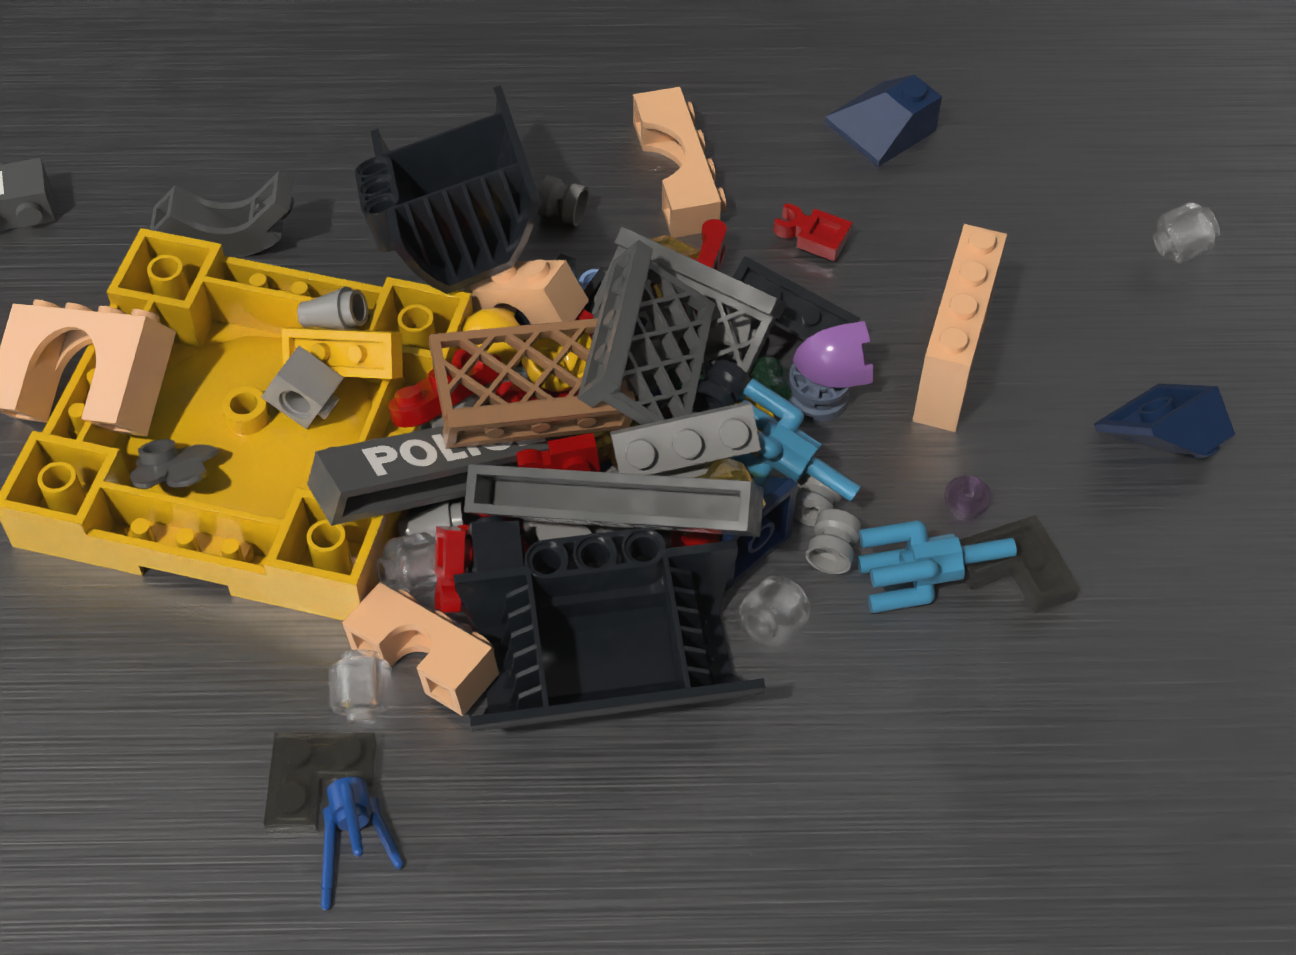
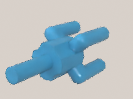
(786, 446)
(923, 562)

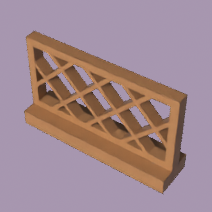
(526, 418)

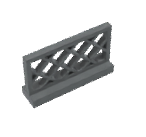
(709, 284)
(620, 328)

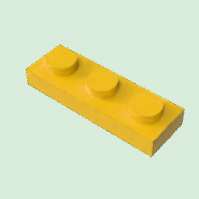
(349, 351)

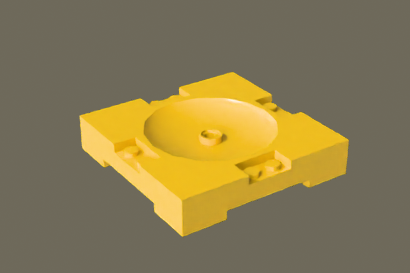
(253, 512)

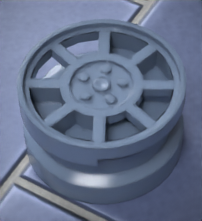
(817, 400)

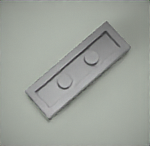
(686, 440)

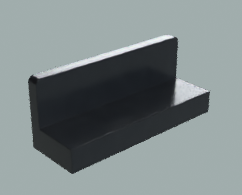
(805, 311)

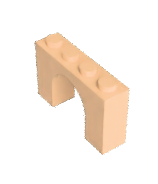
(958, 327)
(127, 373)

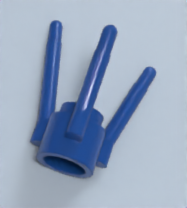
(350, 810)

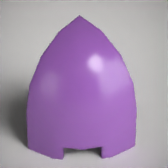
(836, 356)

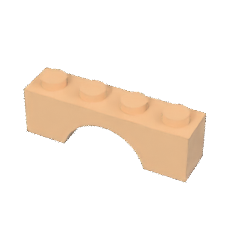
(667, 128)

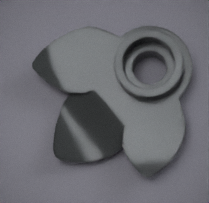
(163, 462)

